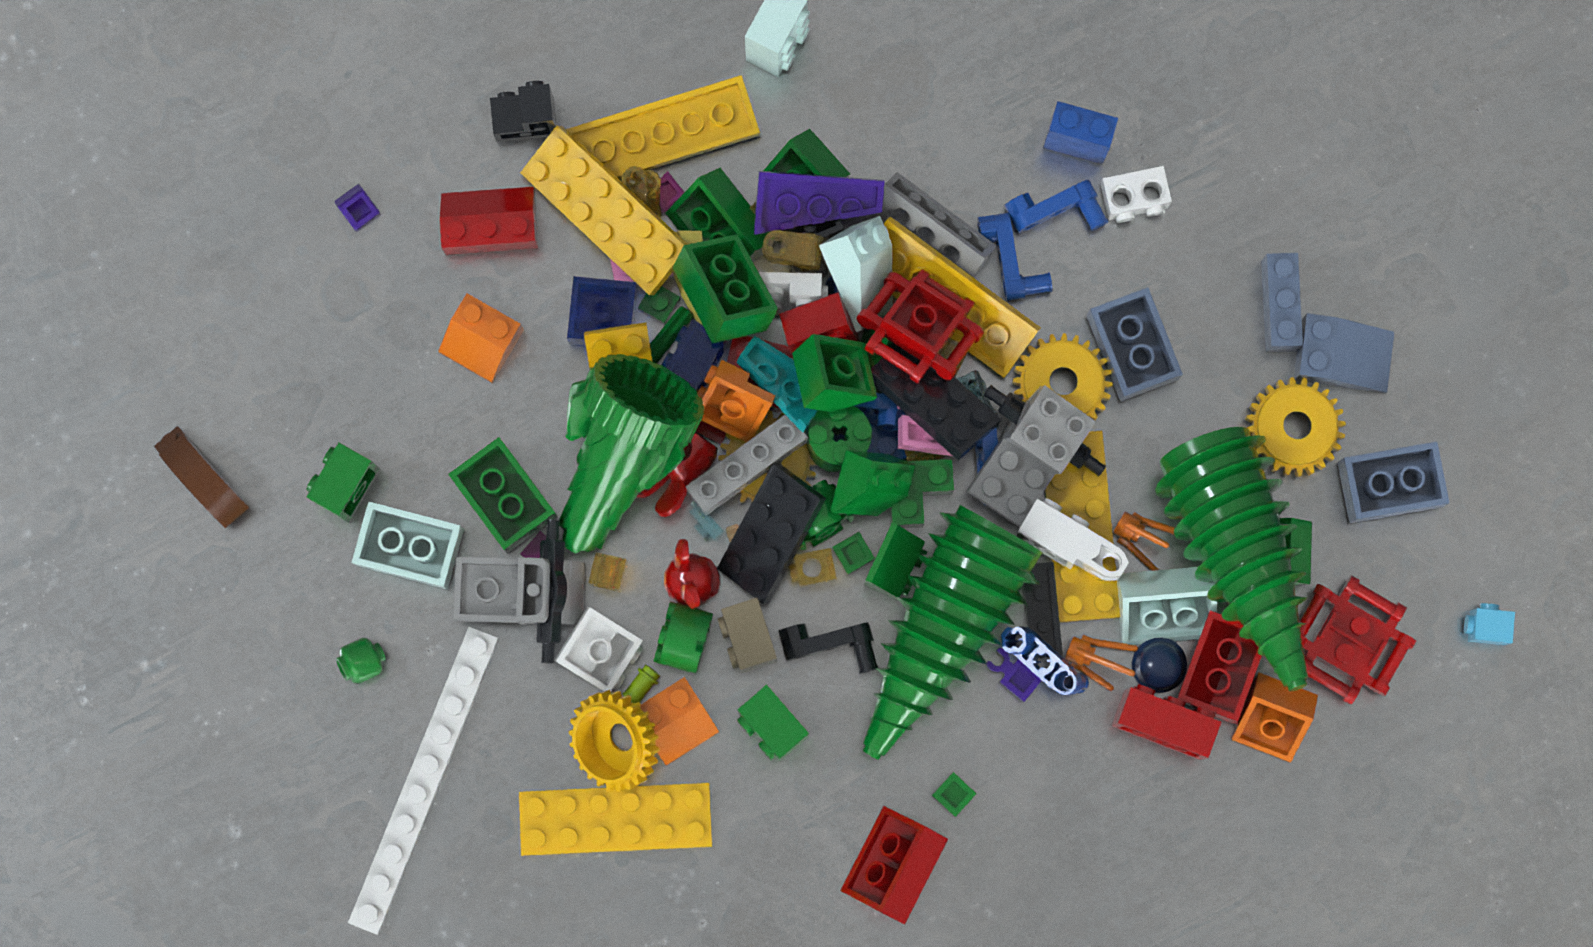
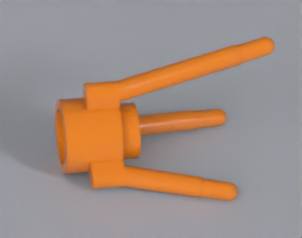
(1132, 527)
(1082, 653)

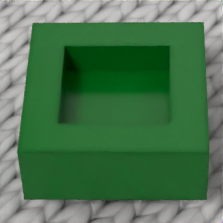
(659, 305)
(853, 553)
(954, 794)

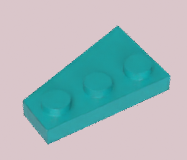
(777, 375)

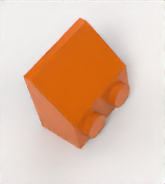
(480, 338)
(1275, 718)
(678, 720)

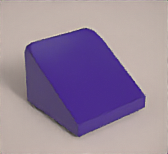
(356, 207)

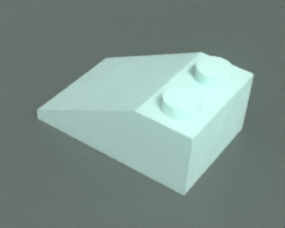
(859, 264)

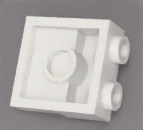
(794, 289)
(599, 651)

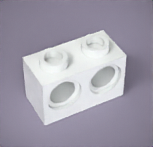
(1133, 187)

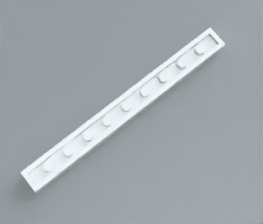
(423, 781)

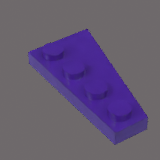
(806, 199)

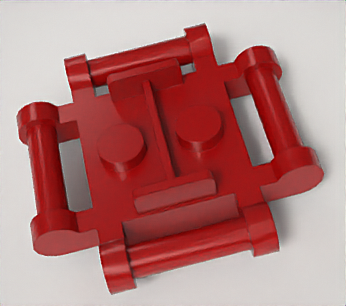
(920, 324)
(1353, 639)

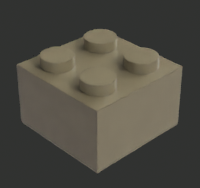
(748, 636)

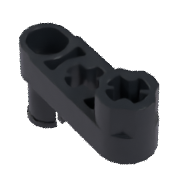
(798, 644)

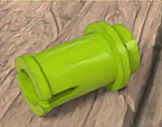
(642, 684)

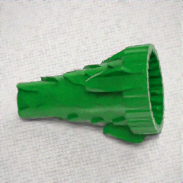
(634, 435)

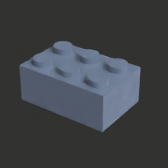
(1134, 344)
(1393, 482)

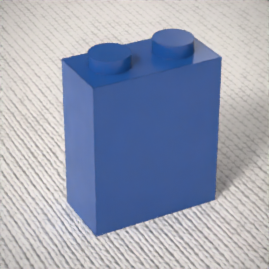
(1080, 132)

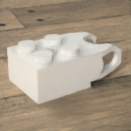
(1069, 540)

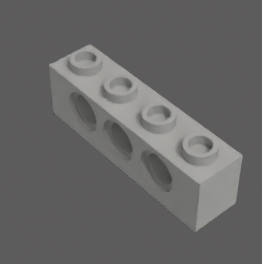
(946, 227)
(746, 464)

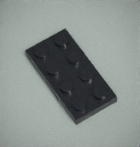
(937, 405)
(771, 533)

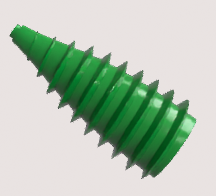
(1236, 531)
(948, 620)

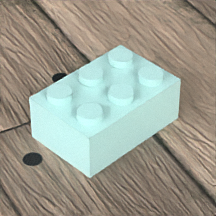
(775, 34)
(408, 545)

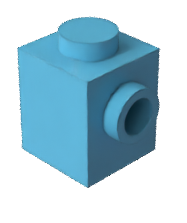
(1490, 625)

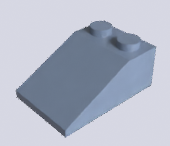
(1344, 354)

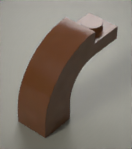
(200, 477)

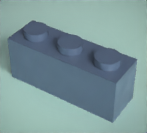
(1281, 302)

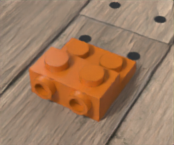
(733, 402)

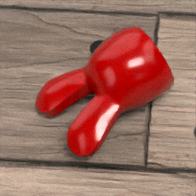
(697, 460)
(691, 577)

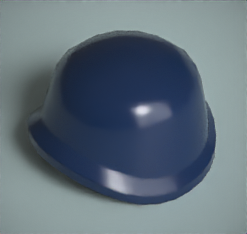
(1159, 664)

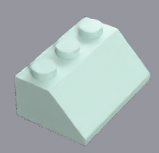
(1163, 605)

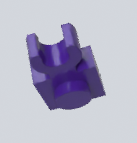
(1017, 677)

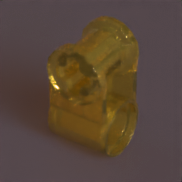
(645, 191)
(798, 249)

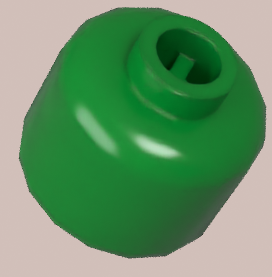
(360, 660)

